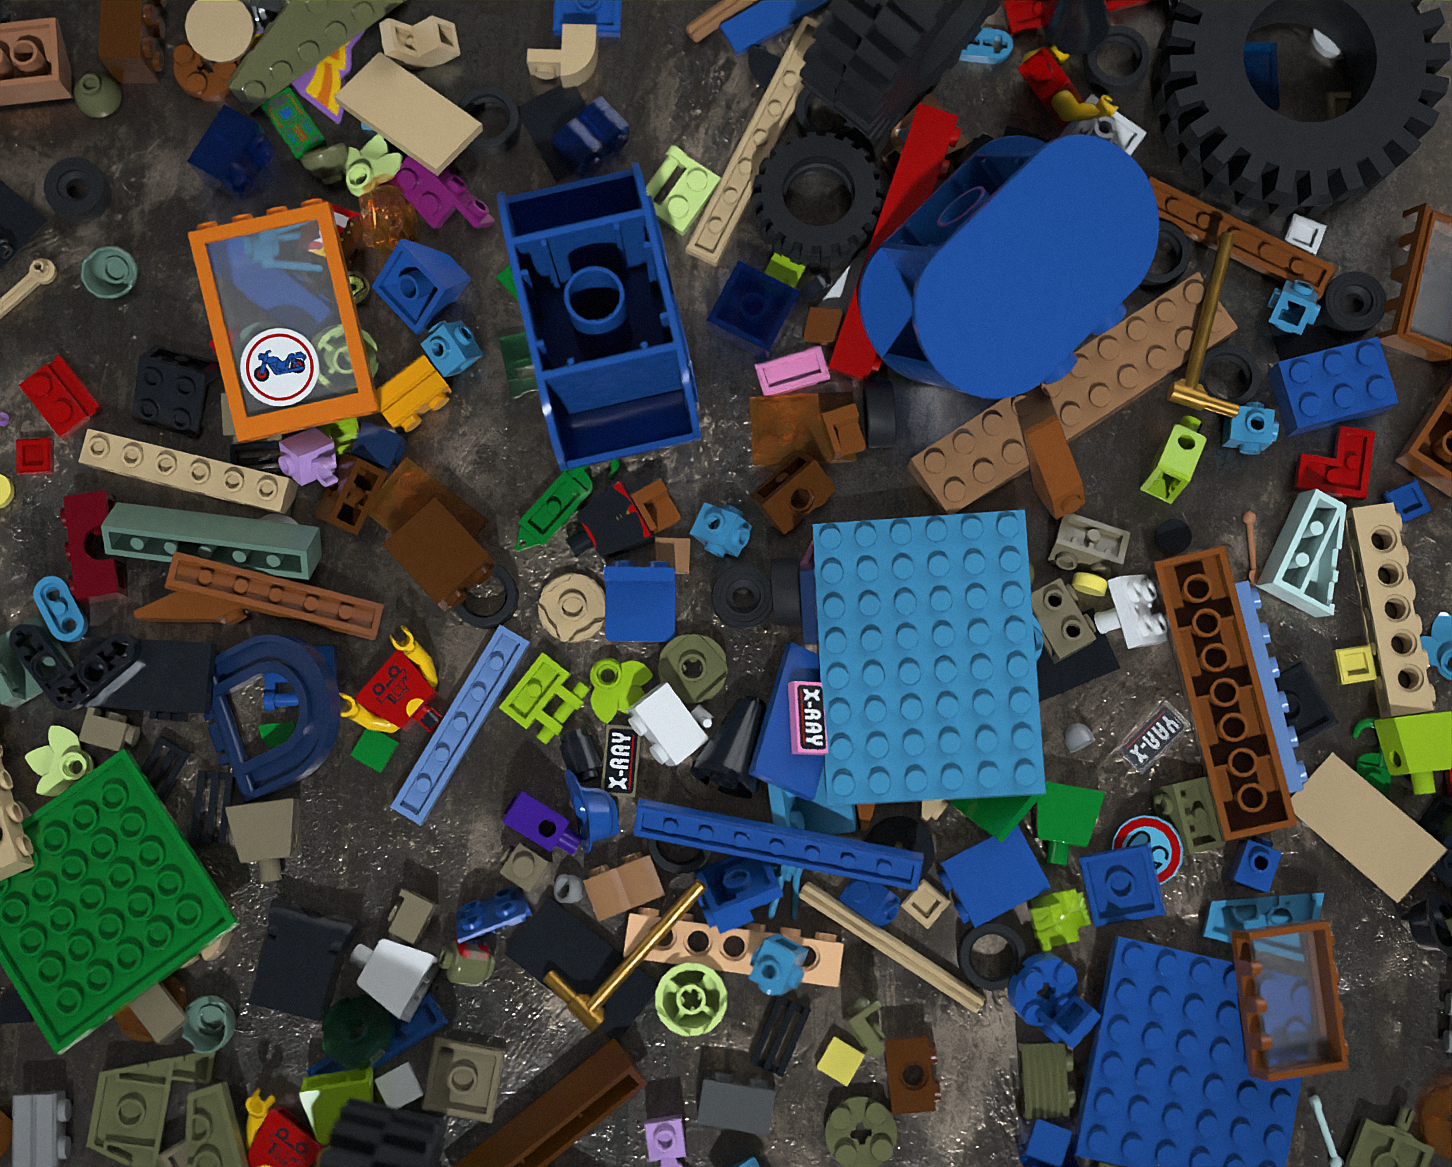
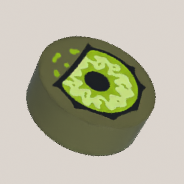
(360, 287)

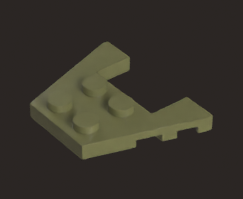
(134, 1105)

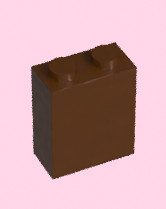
(440, 555)

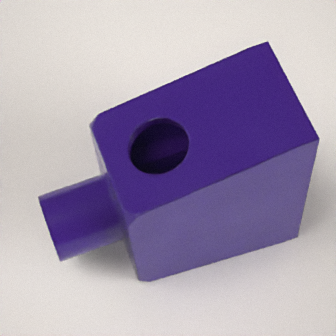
(526, 814)

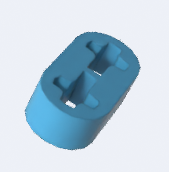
(986, 53)

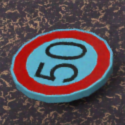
(1164, 841)

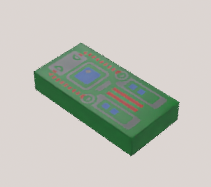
(293, 123)

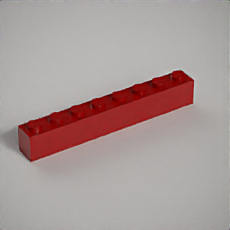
(911, 186)

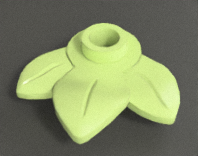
(371, 163)
(56, 761)

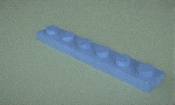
(1275, 701)
(460, 725)

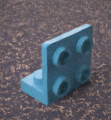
(811, 815)

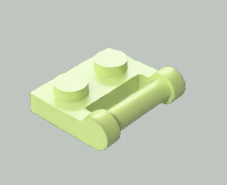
(687, 195)

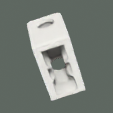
(395, 975)

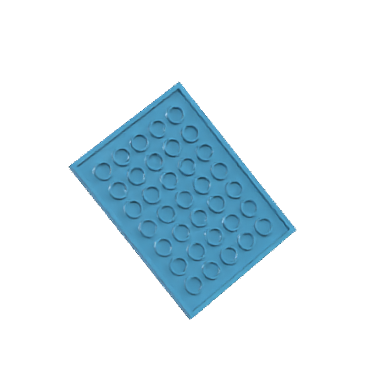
(928, 659)

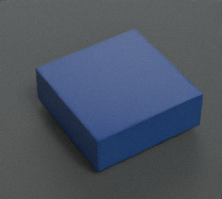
(1408, 500)
(1048, 1143)

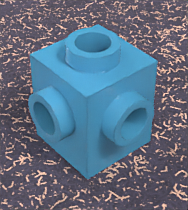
(1290, 317)
(451, 348)
(1251, 429)
(721, 530)
(778, 965)

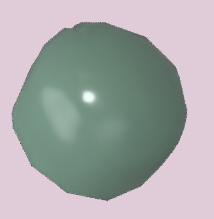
(109, 272)
(209, 1024)

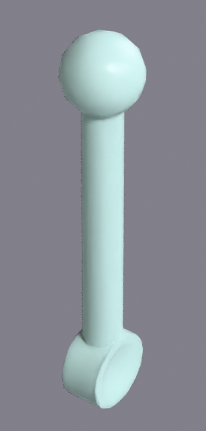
(1335, 1160)

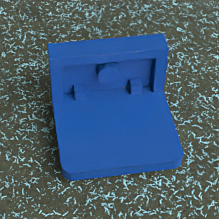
(640, 602)

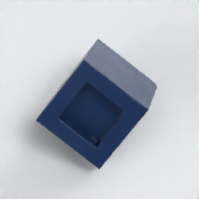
(379, 447)

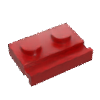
(60, 397)

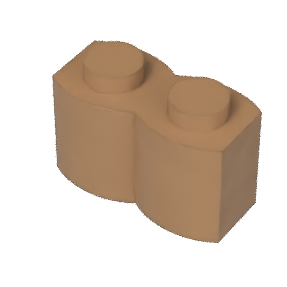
(623, 886)

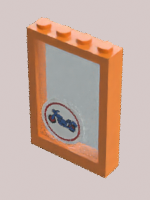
(283, 320)

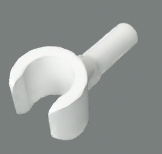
(702, 717)

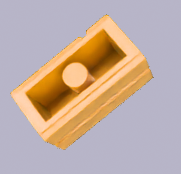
(412, 394)

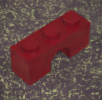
(91, 578)

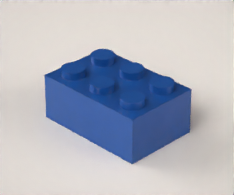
(1332, 386)

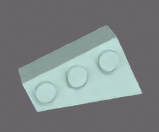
(1306, 554)

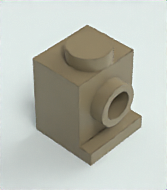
(108, 732)
(410, 917)

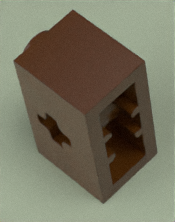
(350, 499)

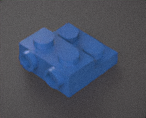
(734, 889)

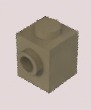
(524, 866)

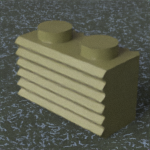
(1044, 1079)

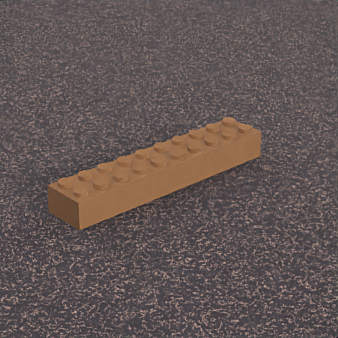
(1105, 379)

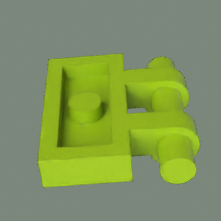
(535, 692)

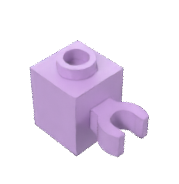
(308, 457)
(666, 1140)

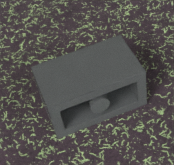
(736, 1104)

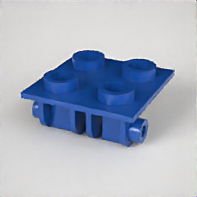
(479, 918)

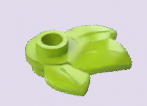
(621, 691)

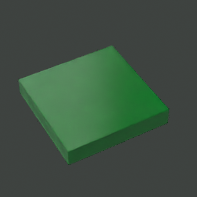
(996, 814)

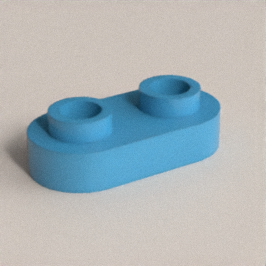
(62, 610)

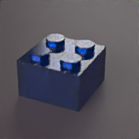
(232, 154)
(753, 310)

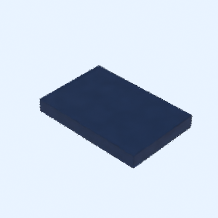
(809, 604)

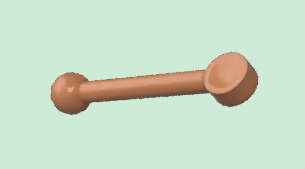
(1249, 518)

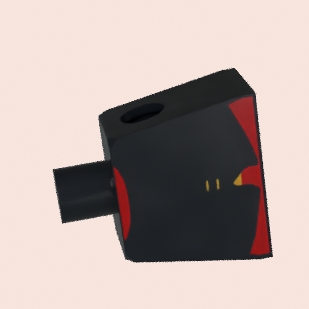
(610, 525)

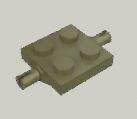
(1388, 1145)

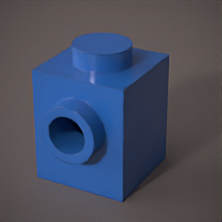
(1254, 864)

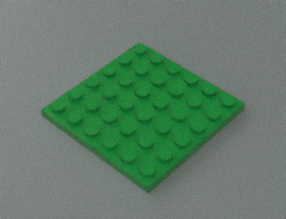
(106, 903)

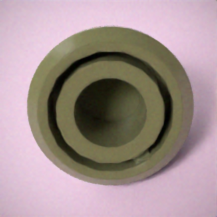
(97, 94)
(326, 162)

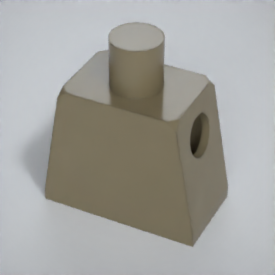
(266, 834)

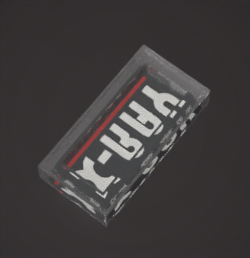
(1153, 737)

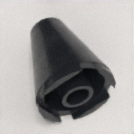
(1076, 25)
(731, 749)

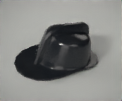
(1428, 924)

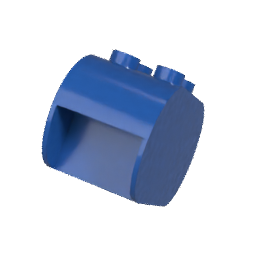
(1011, 265)
(601, 318)

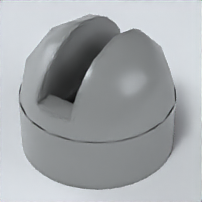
(1078, 737)
(561, 887)

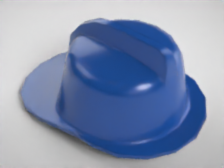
(594, 812)

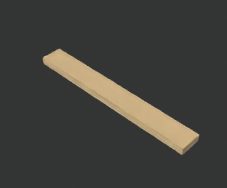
(759, 138)

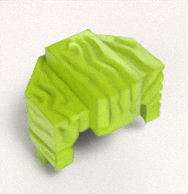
(1058, 918)

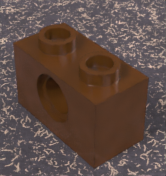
(775, 493)
(904, 1096)

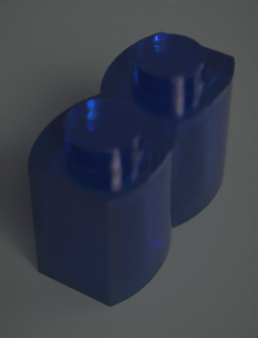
(591, 137)

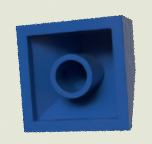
(420, 283)

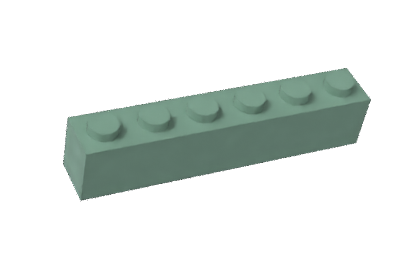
(230, 540)

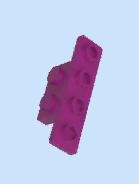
(439, 195)

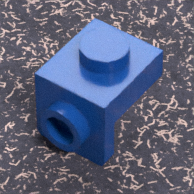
(871, 901)
(1070, 1023)

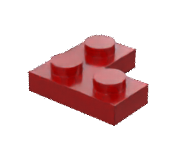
(1345, 473)

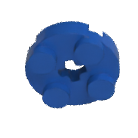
(1039, 970)

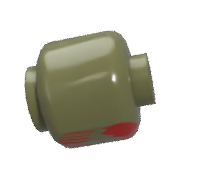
(467, 962)

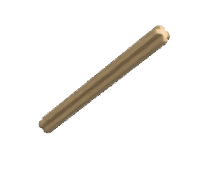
(892, 947)

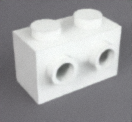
(666, 725)

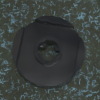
(909, 832)

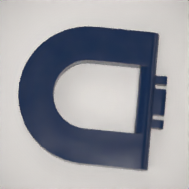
(317, 718)

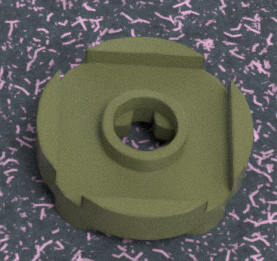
(693, 648)
(843, 1120)

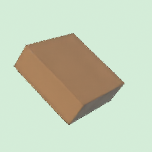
(675, 552)

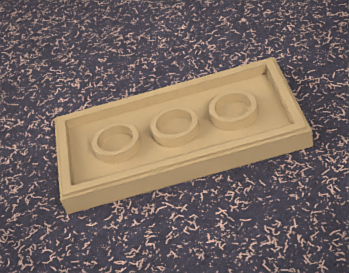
(408, 113)
(1366, 828)

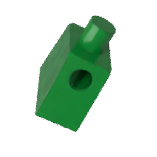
(1065, 819)

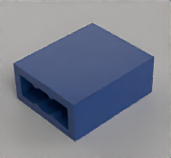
(992, 877)

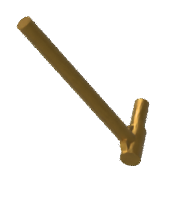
(1188, 390)
(589, 1008)

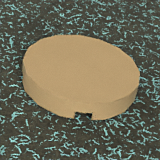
(220, 29)
(572, 607)

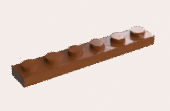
(1250, 244)
(274, 596)

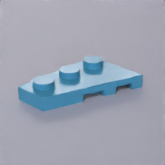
(1258, 912)

